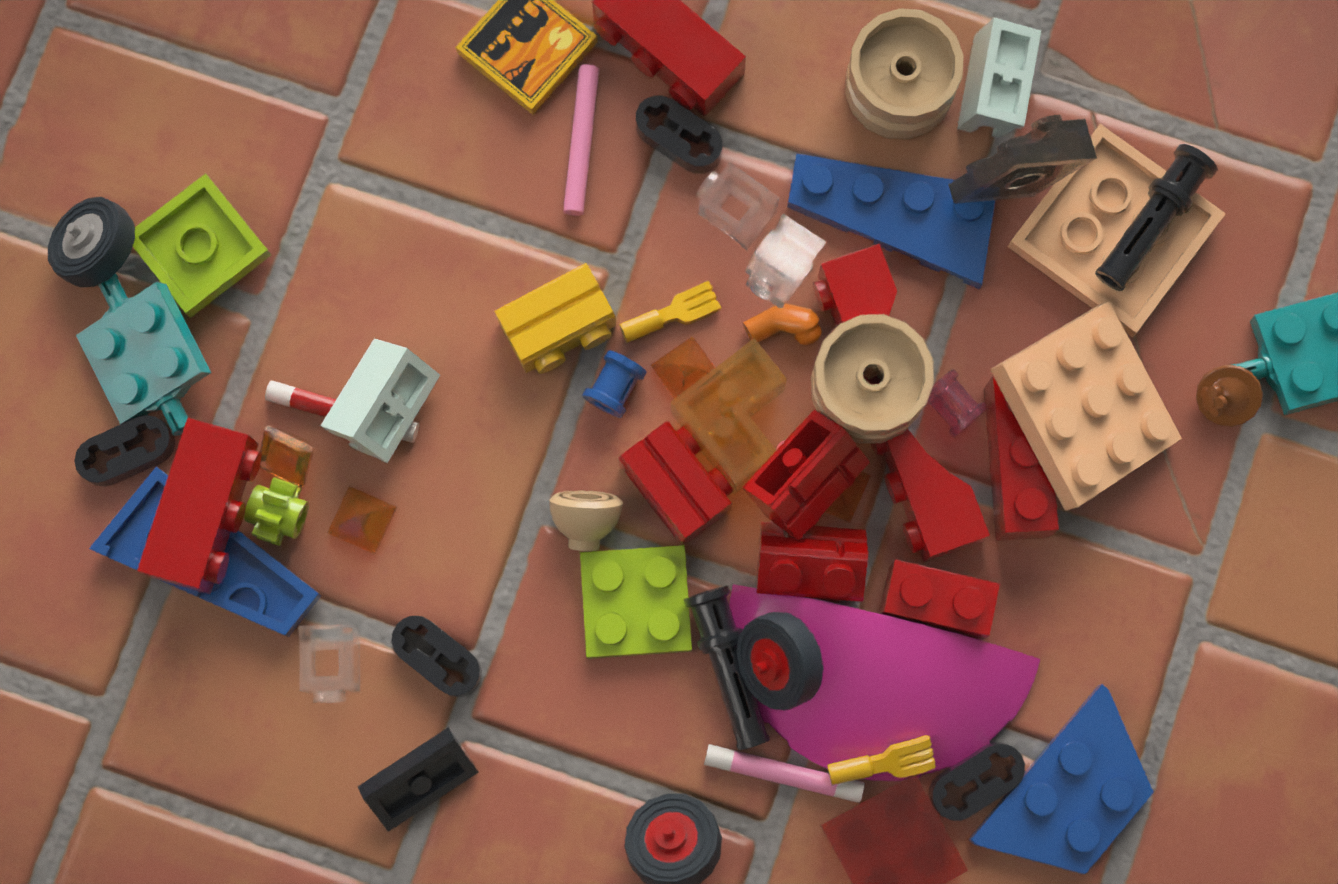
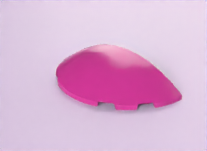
(892, 684)

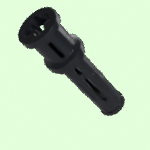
(1168, 199)
(720, 641)

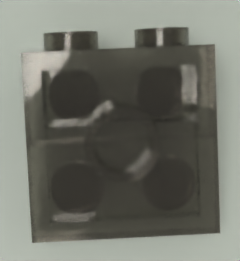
(1027, 162)

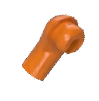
(789, 319)

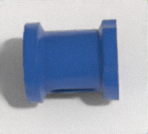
(614, 384)

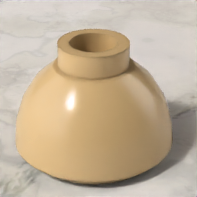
(585, 517)

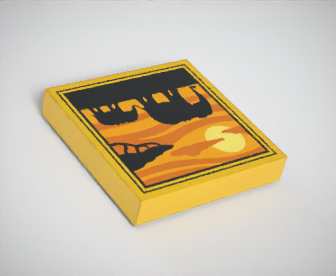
(527, 48)

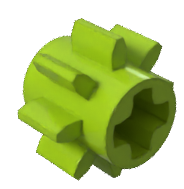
(276, 511)

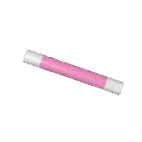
(781, 773)

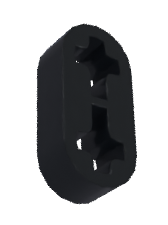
(686, 125)
(119, 440)
(428, 666)
(984, 791)

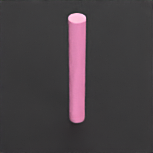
(581, 140)

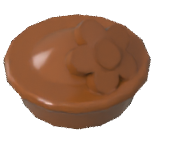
(1229, 395)

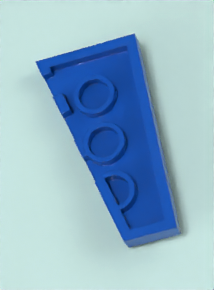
(896, 211)
(254, 580)

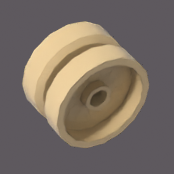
(903, 73)
(873, 348)

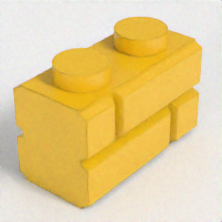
(557, 319)

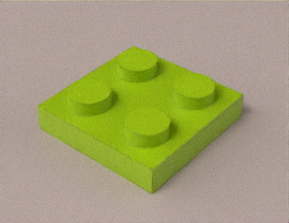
(198, 245)
(635, 602)

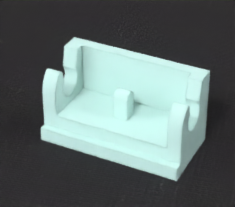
(999, 77)
(381, 399)

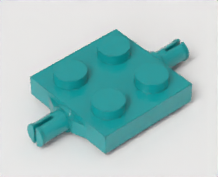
(143, 353)
(1298, 353)

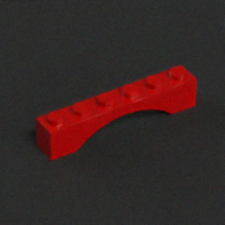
(937, 503)

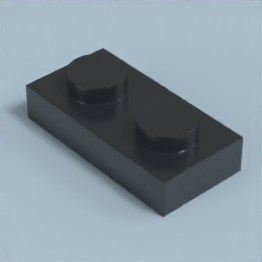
(417, 779)

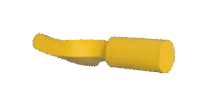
(685, 308)
(898, 759)

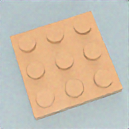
(1086, 219)
(1086, 405)

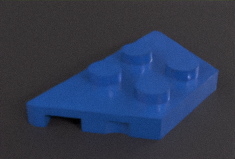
(1073, 793)

